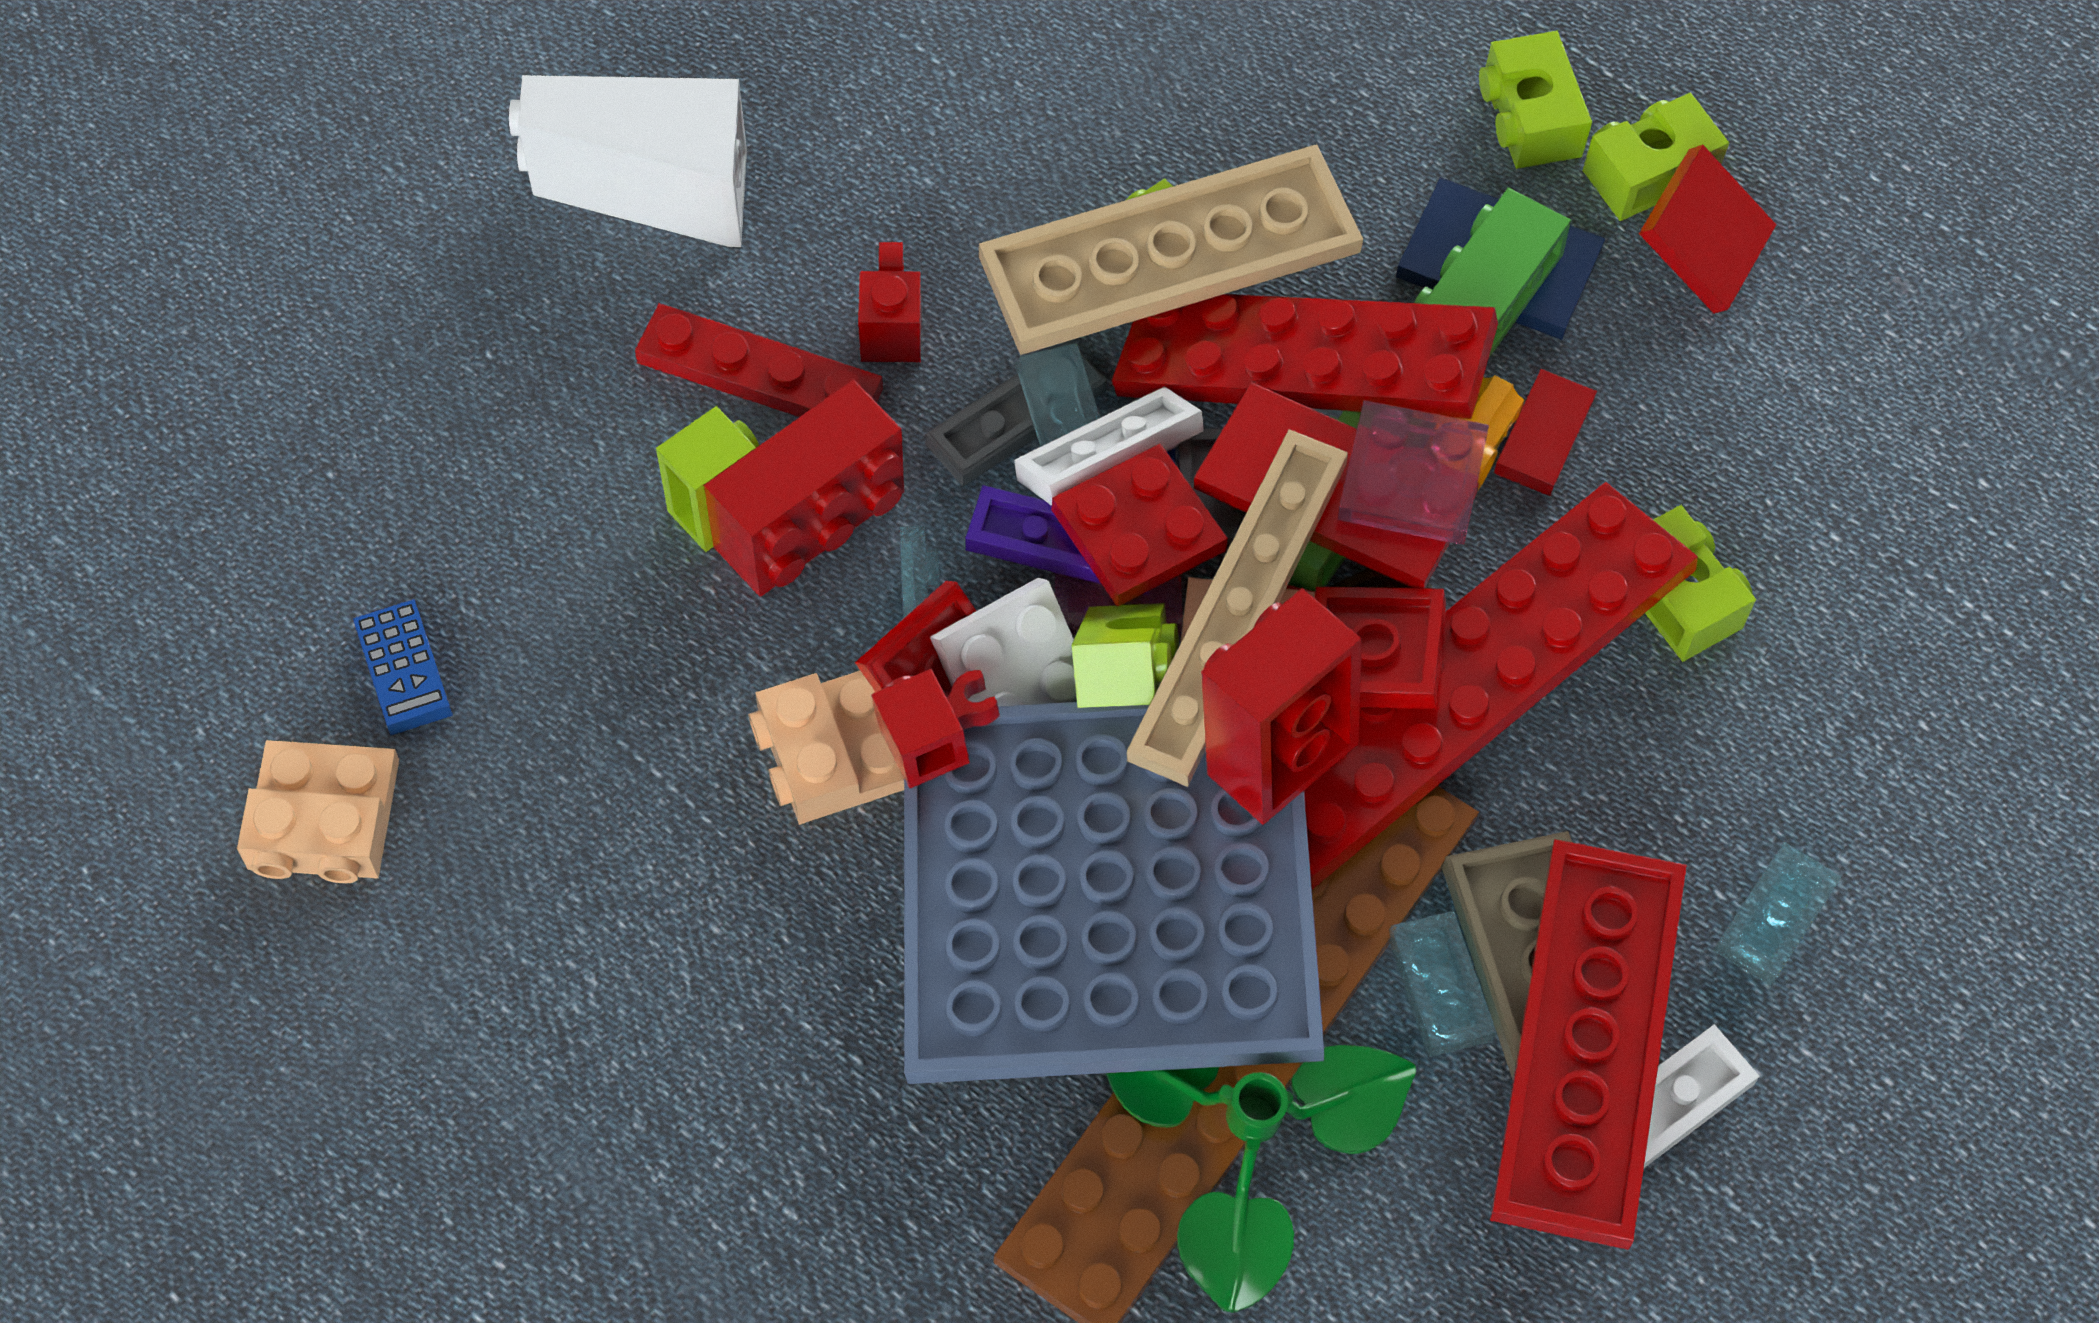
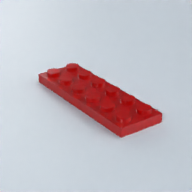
(1313, 352)
(1590, 1045)

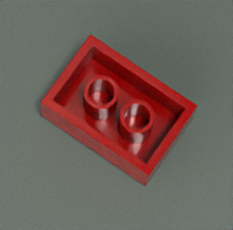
(806, 488)
(1281, 704)

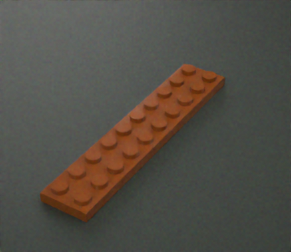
(1124, 1185)

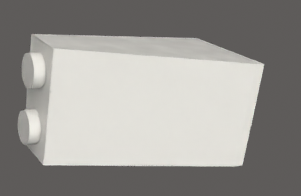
(638, 149)

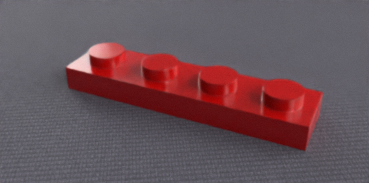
(744, 362)

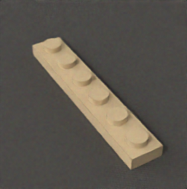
(1246, 584)

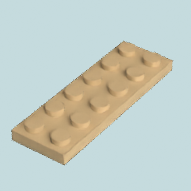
(1169, 249)

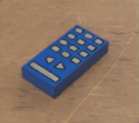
(402, 667)

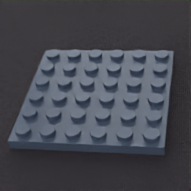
(1098, 912)

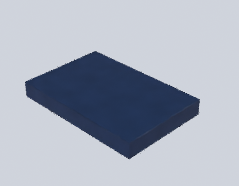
(1449, 223)

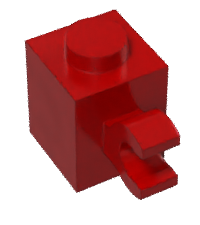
(890, 309)
(926, 726)

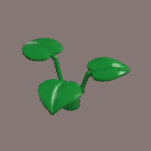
(1244, 1245)

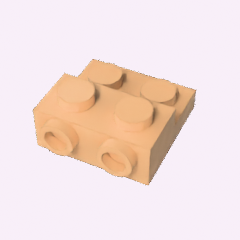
(824, 745)
(319, 811)

